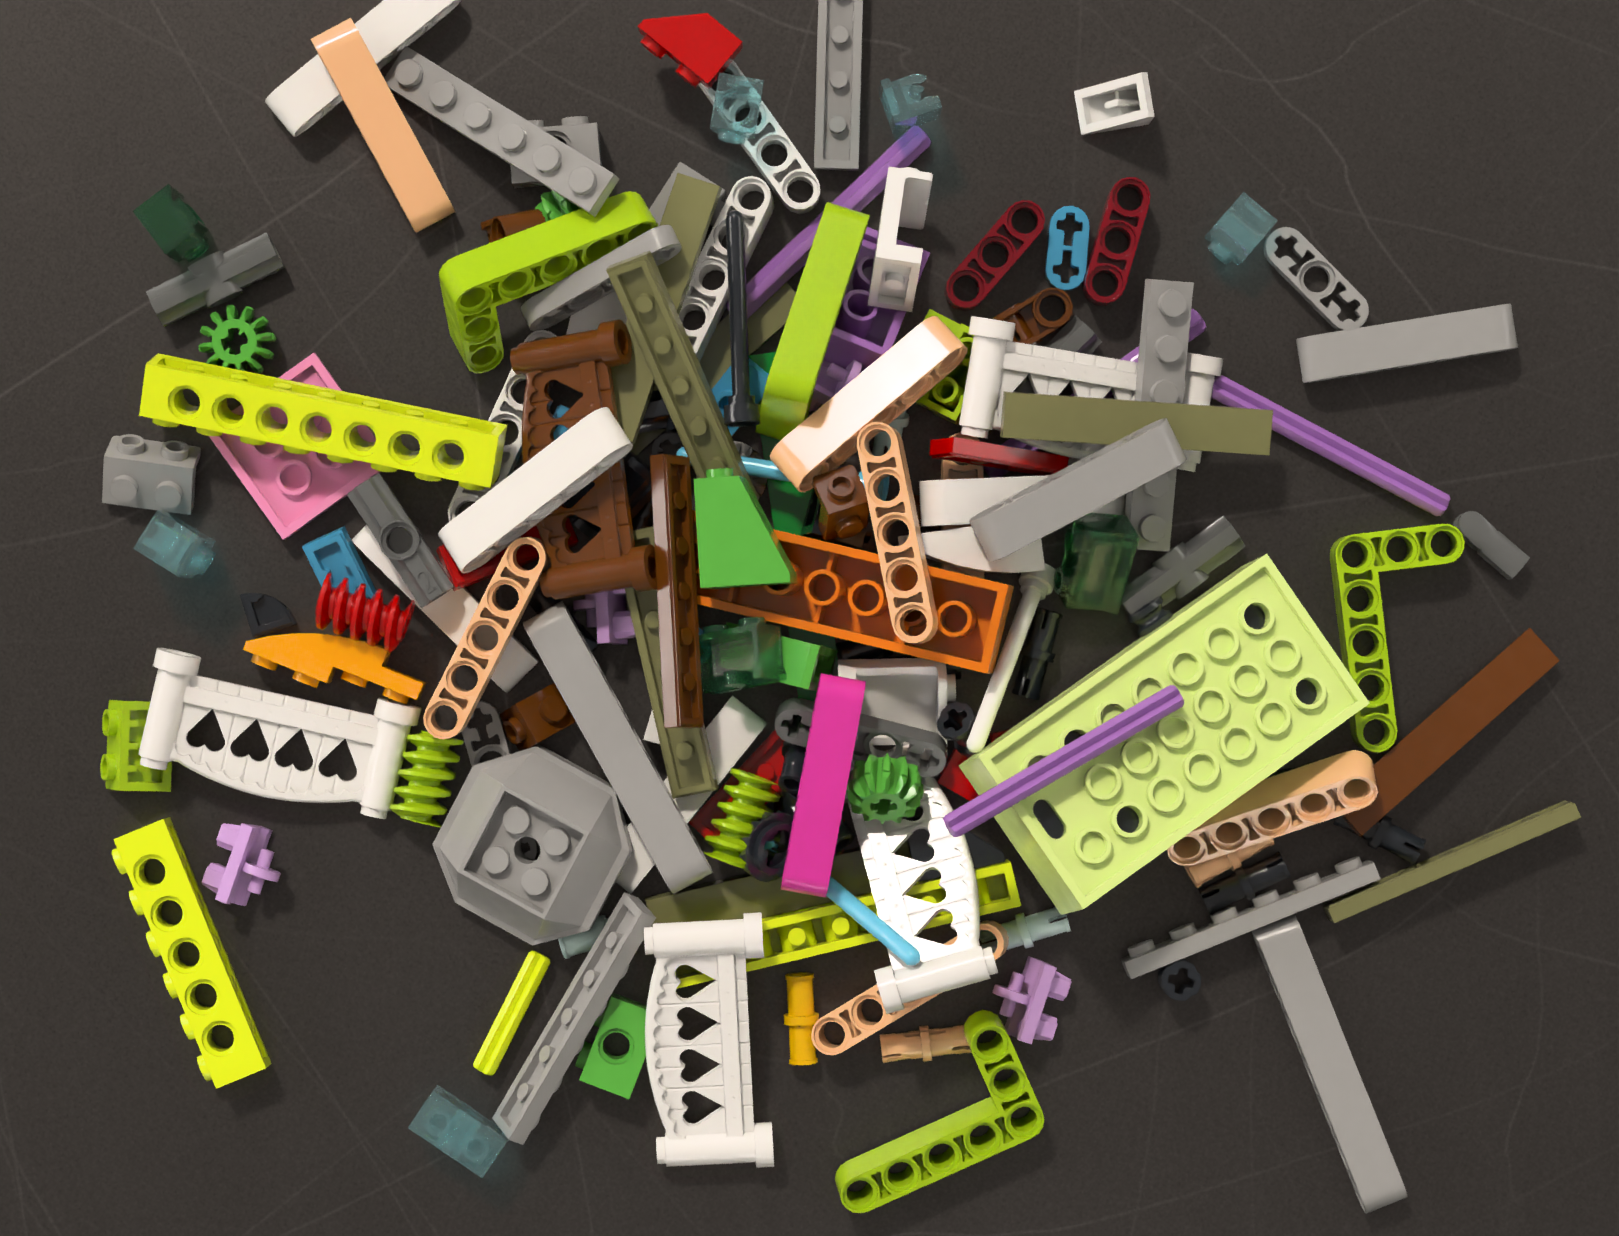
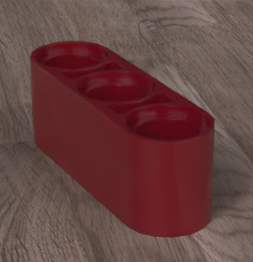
(1121, 220)
(1006, 237)

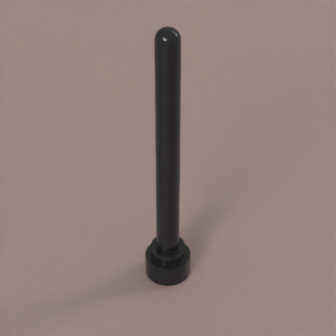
(741, 406)

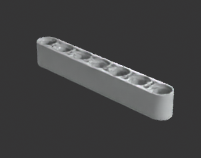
(617, 747)
(1329, 1063)

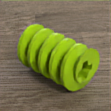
(425, 778)
(745, 808)

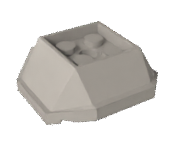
(578, 834)

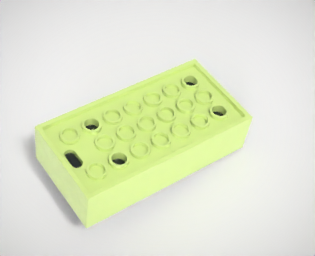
(1254, 697)

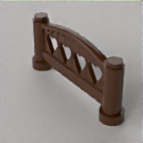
(585, 365)

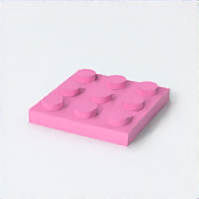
(290, 485)

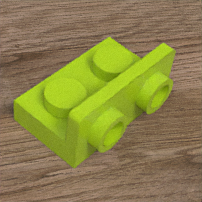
(121, 766)

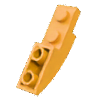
(319, 655)

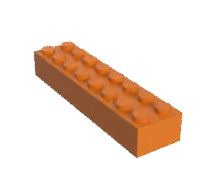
(845, 597)

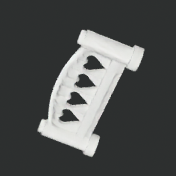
(1002, 365)
(184, 698)
(893, 876)
(721, 953)

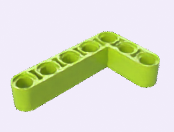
(527, 263)
(811, 320)
(1372, 619)
(951, 1130)

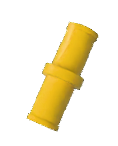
(801, 1018)

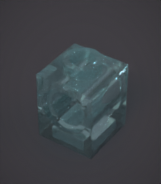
(742, 88)
(1239, 230)

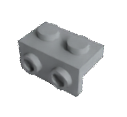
(150, 474)

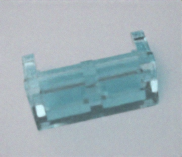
(903, 103)

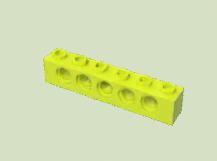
(216, 1063)

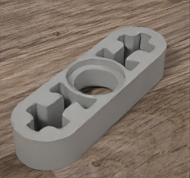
(1300, 247)

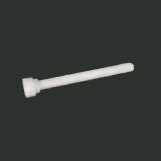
(1034, 588)

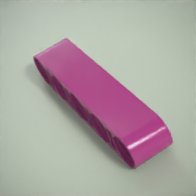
(823, 785)

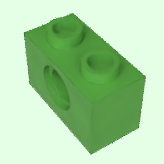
(610, 1071)

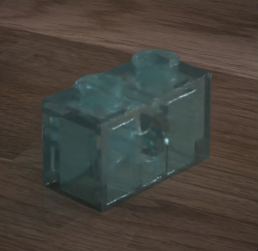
(176, 545)
(459, 1131)

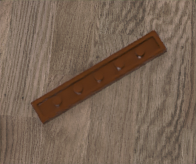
(676, 591)
(1454, 725)

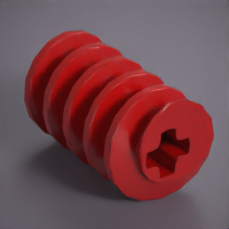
(362, 614)

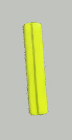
(511, 1013)

